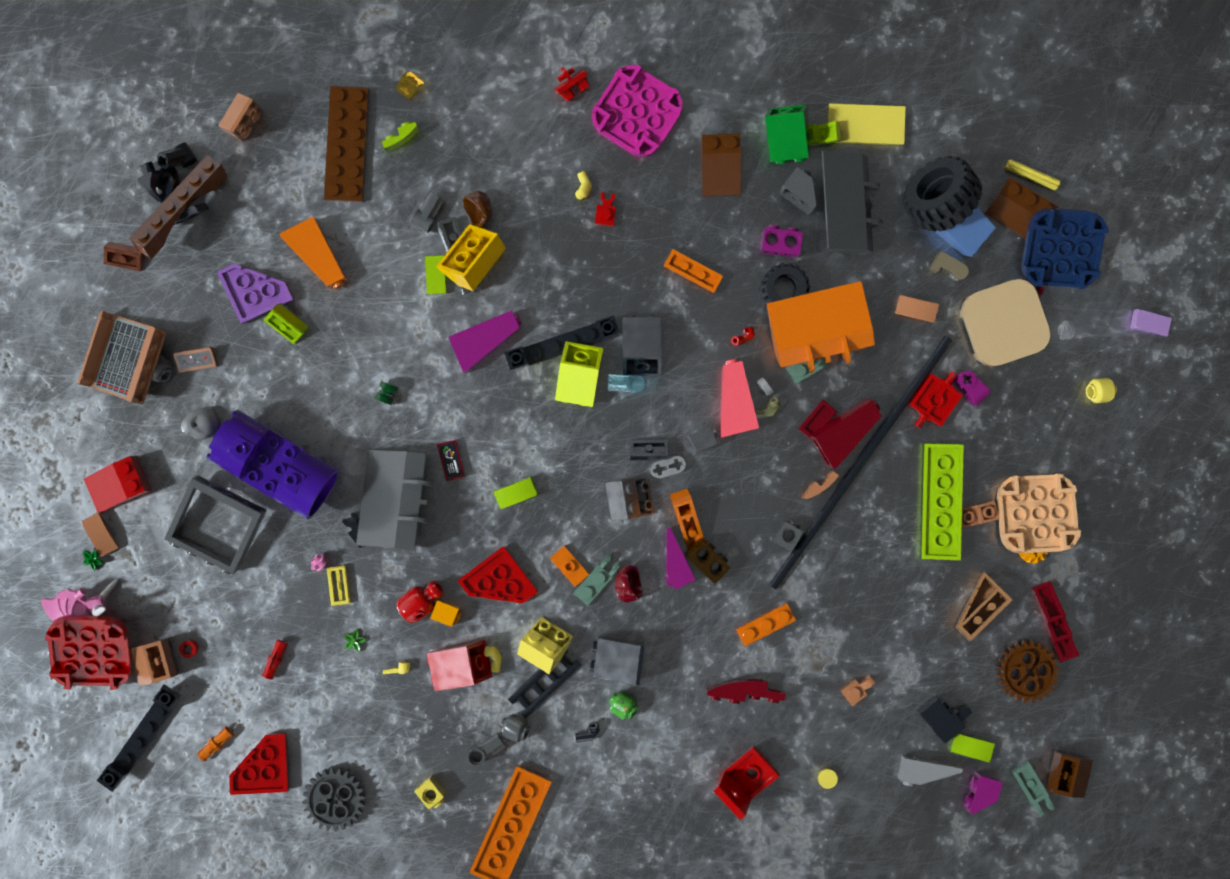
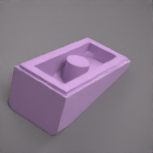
(1150, 322)

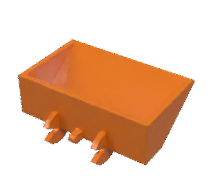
(820, 325)

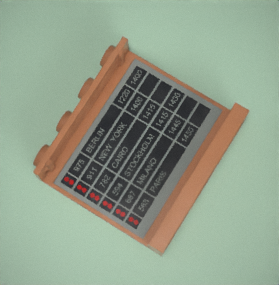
(122, 357)

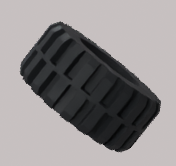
(945, 211)

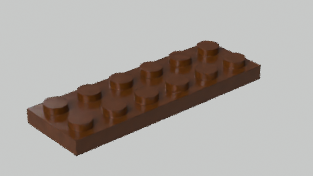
(346, 144)

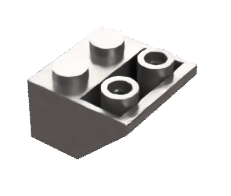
(629, 498)

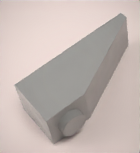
(923, 771)

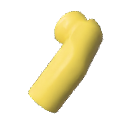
(585, 187)

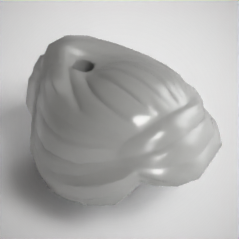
(205, 421)

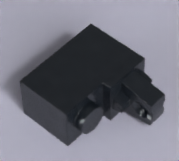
(942, 721)

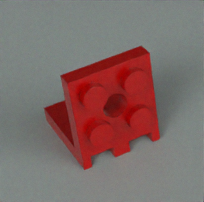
(737, 787)

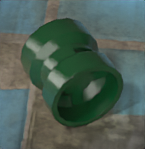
(386, 393)

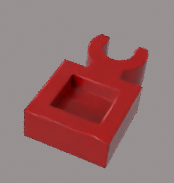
(605, 213)

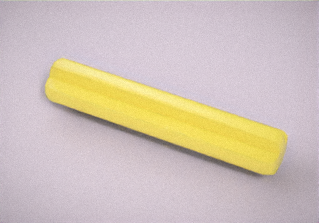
(1032, 174)

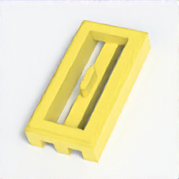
(339, 587)

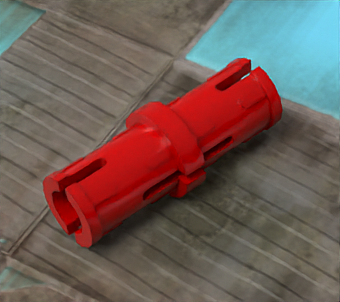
(274, 659)

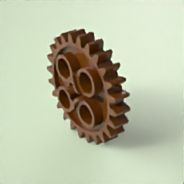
(1041, 682)

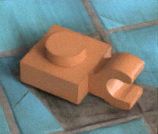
(855, 691)

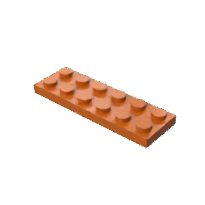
(511, 825)

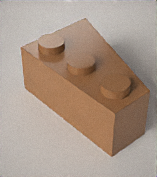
(982, 607)

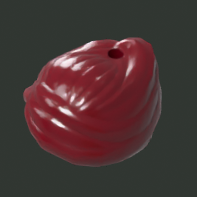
(628, 584)

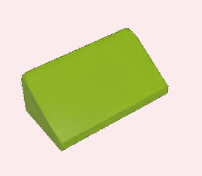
(286, 323)

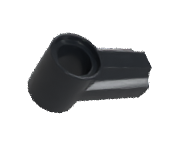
(178, 156)

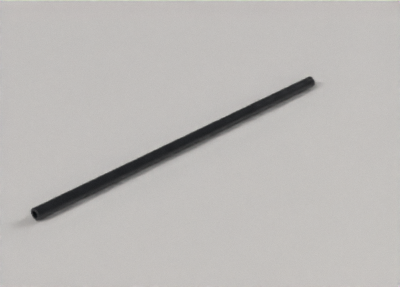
(860, 462)

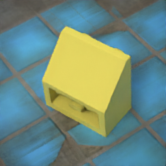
(544, 645)

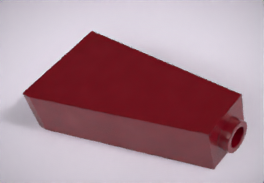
(844, 432)

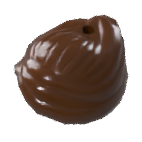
(478, 208)

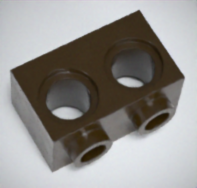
(705, 563)

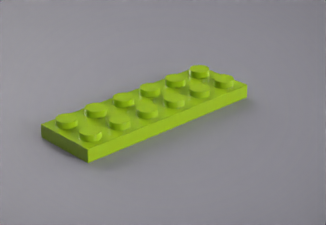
(942, 501)

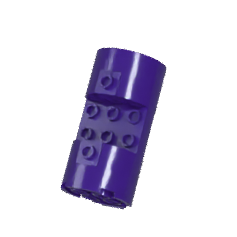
(272, 464)

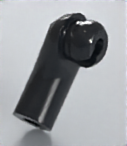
(590, 733)

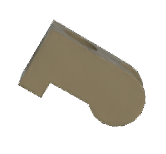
(955, 269)

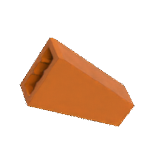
(314, 249)

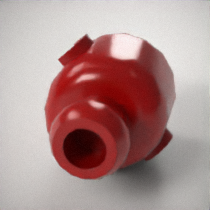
(419, 602)

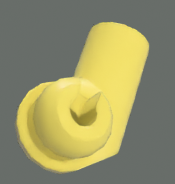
(496, 657)

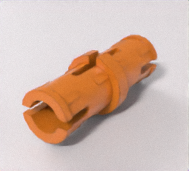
(215, 743)

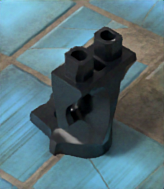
(161, 184)

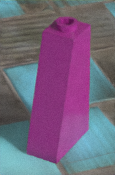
(481, 340)

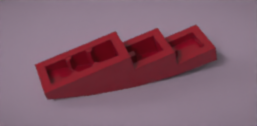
(1055, 621)

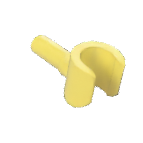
(404, 667)

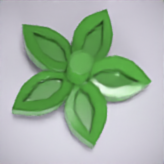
(354, 640)

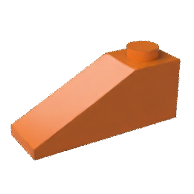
(686, 517)

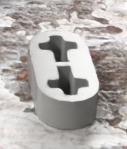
(668, 472)

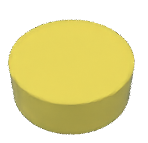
(827, 778)

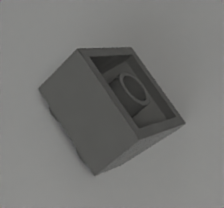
(800, 190)

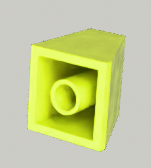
(578, 374)

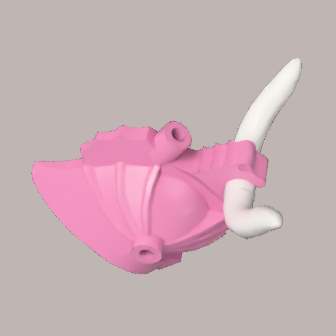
(73, 603)

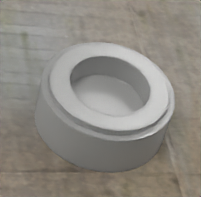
(765, 387)

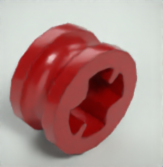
(194, 651)

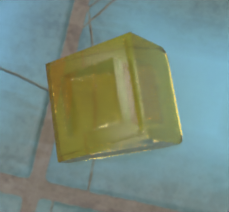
(409, 85)

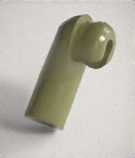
(770, 409)

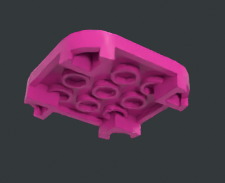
(637, 111)

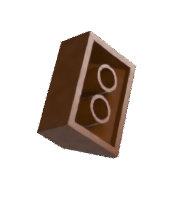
(1016, 205)

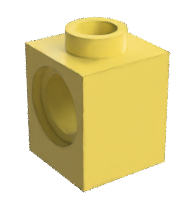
(430, 784)

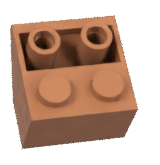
(240, 117)
(153, 662)

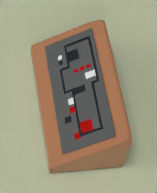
(195, 359)

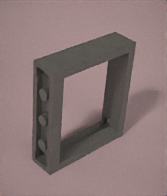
(229, 498)

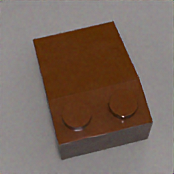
(721, 164)

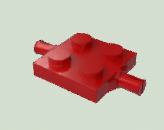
(935, 400)

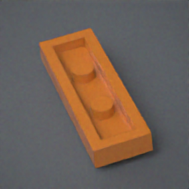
(693, 271)
(765, 624)

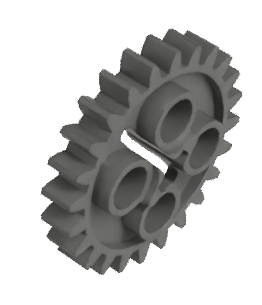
(317, 795)

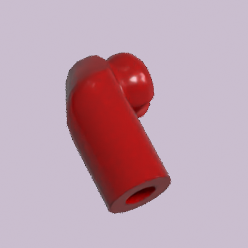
(742, 339)

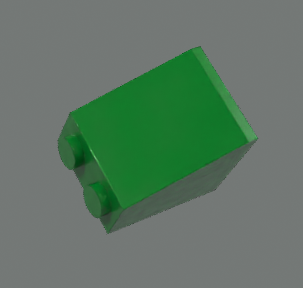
(788, 133)

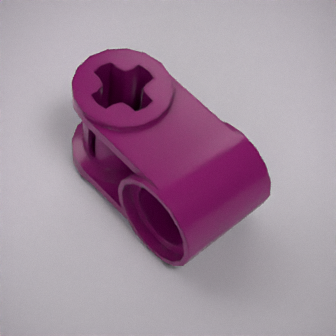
(974, 389)

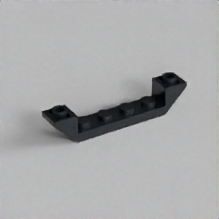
(554, 346)
(117, 771)

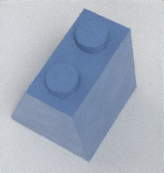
(970, 234)

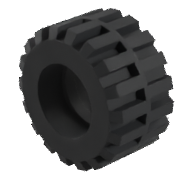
(783, 271)

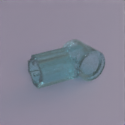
(623, 383)

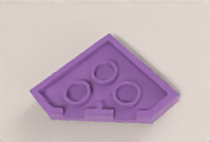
(252, 292)

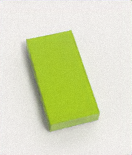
(434, 278)

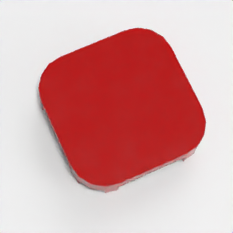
(89, 651)

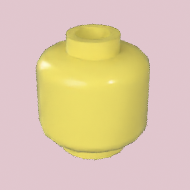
(1101, 390)

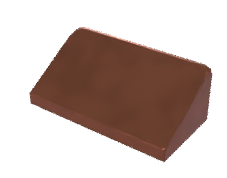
(123, 256)

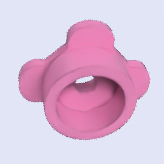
(318, 562)

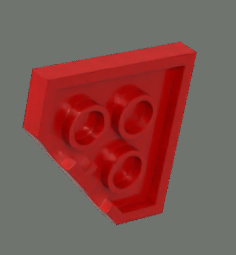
(498, 579)
(263, 768)

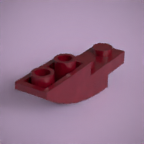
(737, 690)

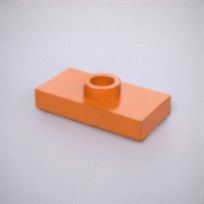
(569, 566)

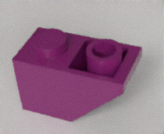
(983, 793)

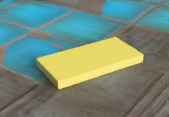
(869, 123)

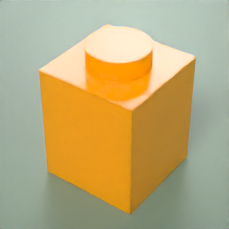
(446, 613)

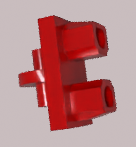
(578, 79)

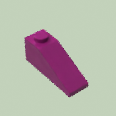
(676, 564)

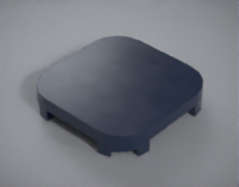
(1063, 247)

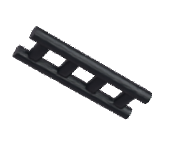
(543, 694)

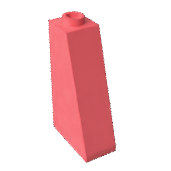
(737, 407)

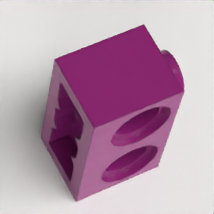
(781, 247)

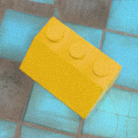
(471, 257)

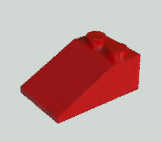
(117, 484)

